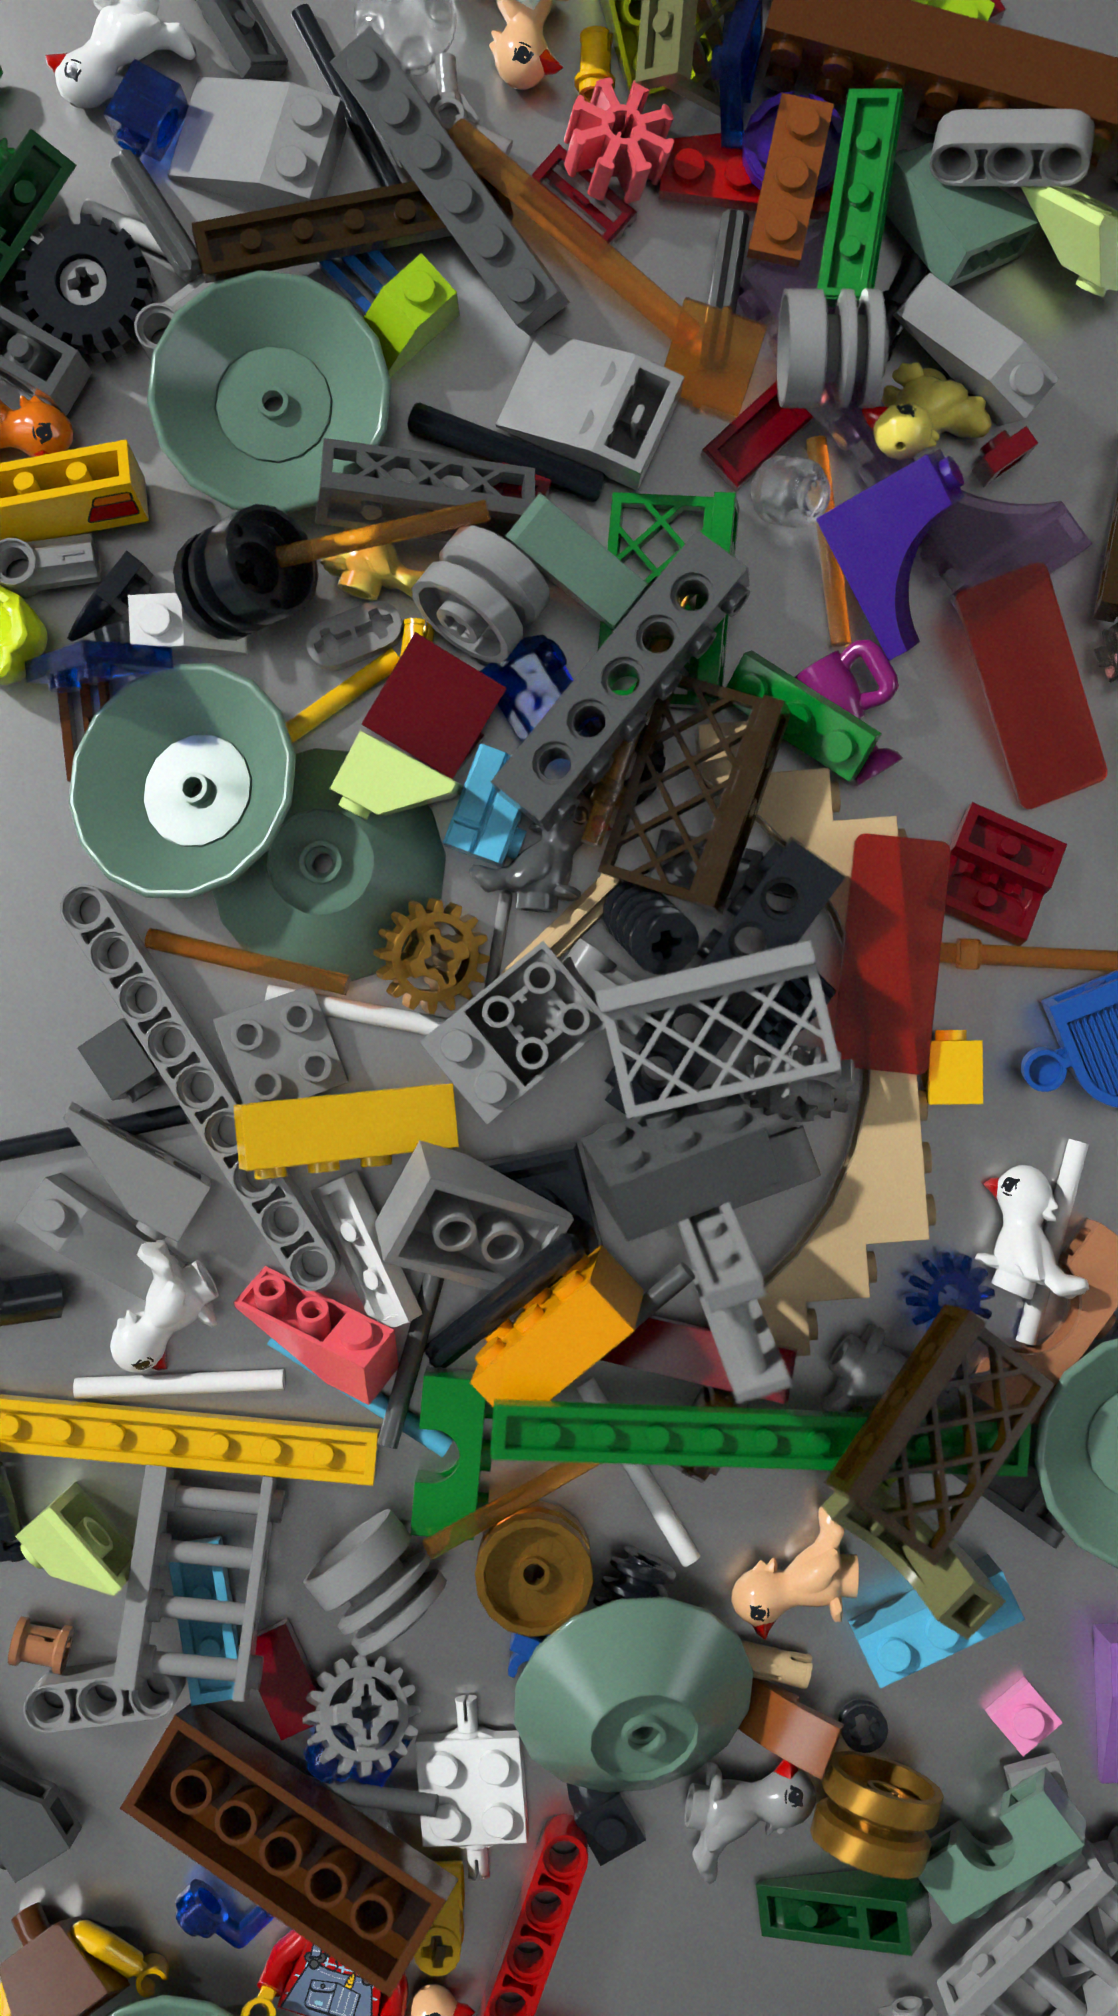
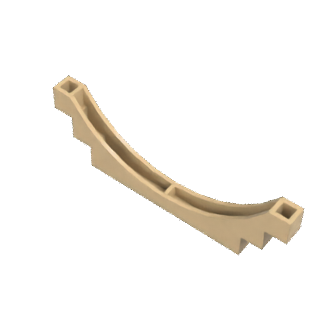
(882, 1177)

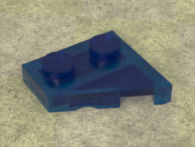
(736, 65)
(95, 662)

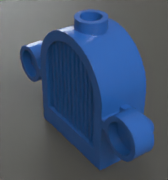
(1087, 1035)

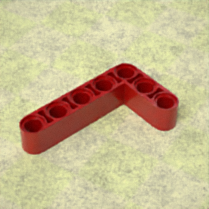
(537, 1921)

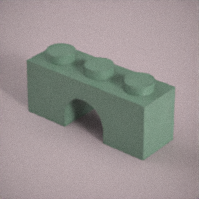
(971, 1875)

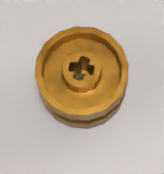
(557, 1587)
(876, 1815)

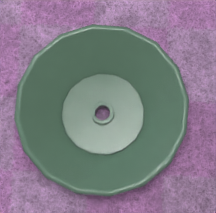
(257, 342)
(148, 755)
(336, 915)
(1080, 1452)
(633, 1694)

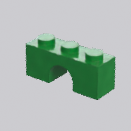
(460, 1411)

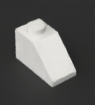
(163, 622)

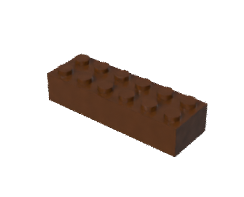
(289, 1845)

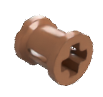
(40, 1645)

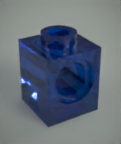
(146, 111)

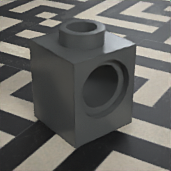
(120, 1062)

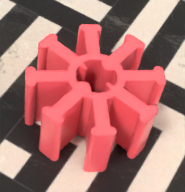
(618, 140)

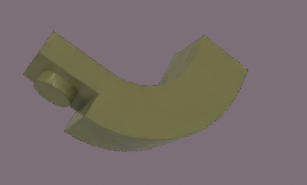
(952, 1590)

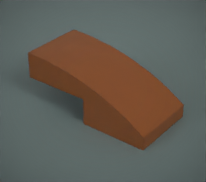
(790, 1728)

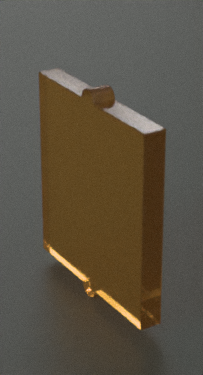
(715, 355)

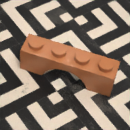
(1089, 1316)

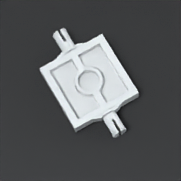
(478, 1787)

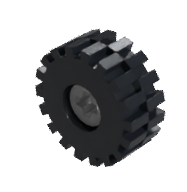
(55, 269)

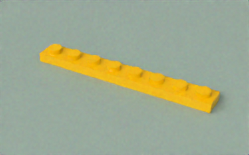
(188, 1440)

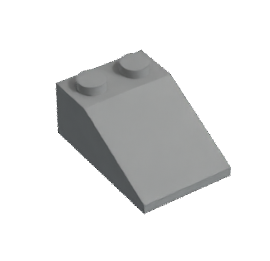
(259, 141)
(464, 1219)

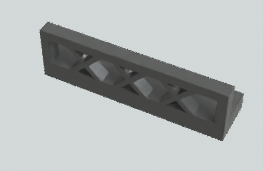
(378, 498)

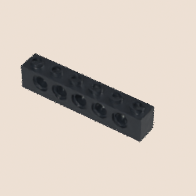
(815, 884)

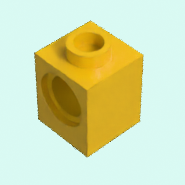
(954, 1069)

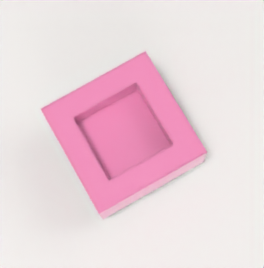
(1023, 1716)

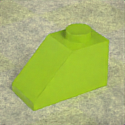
(411, 312)

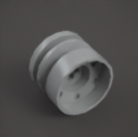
(831, 348)
(382, 1590)

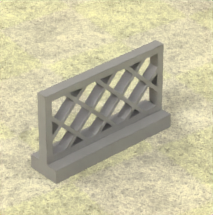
(706, 983)

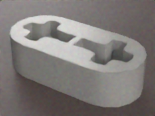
(349, 624)

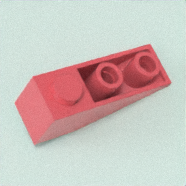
(322, 1334)

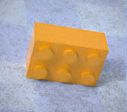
(560, 1332)

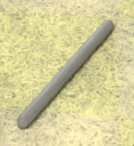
(499, 937)

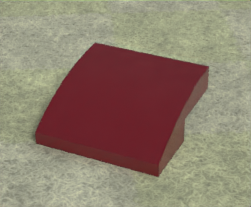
(1000, 873)

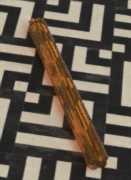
(566, 227)

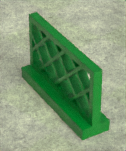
(720, 526)

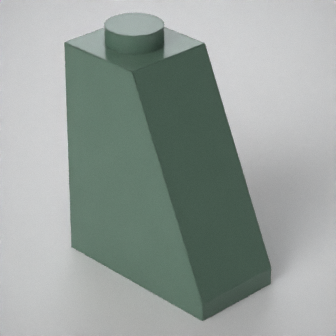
(955, 227)
(576, 562)

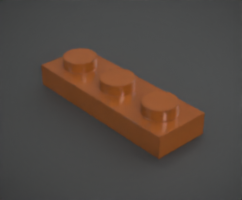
(790, 180)

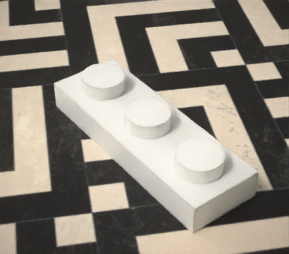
(351, 1224)

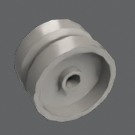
(481, 594)

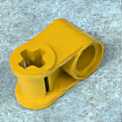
(448, 1924)

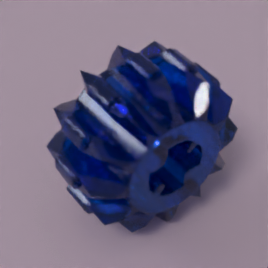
(947, 1273)

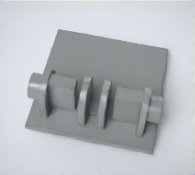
(280, 1048)

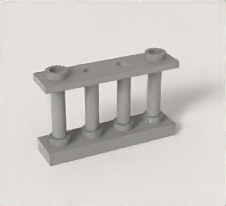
(728, 1292)
(147, 1604)
(1029, 1931)

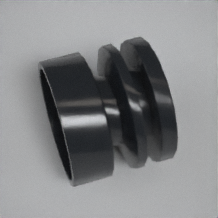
(233, 576)

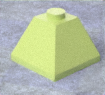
(1080, 233)
(388, 780)
(78, 1543)

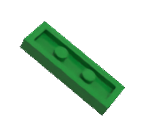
(815, 724)

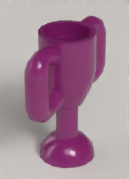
(835, 681)

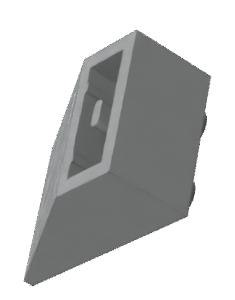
(592, 405)
(531, 1025)

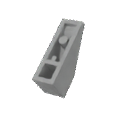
(976, 350)
(146, 1180)
(88, 1233)

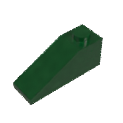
(27, 191)
(846, 1910)

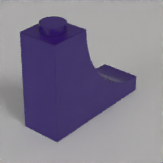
(879, 537)

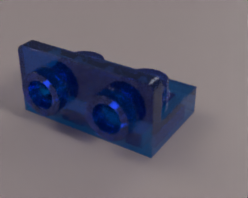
(533, 682)

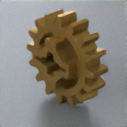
(411, 962)

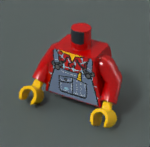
(320, 1985)

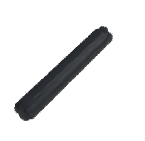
(497, 447)
(505, 1300)

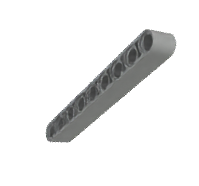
(179, 1071)

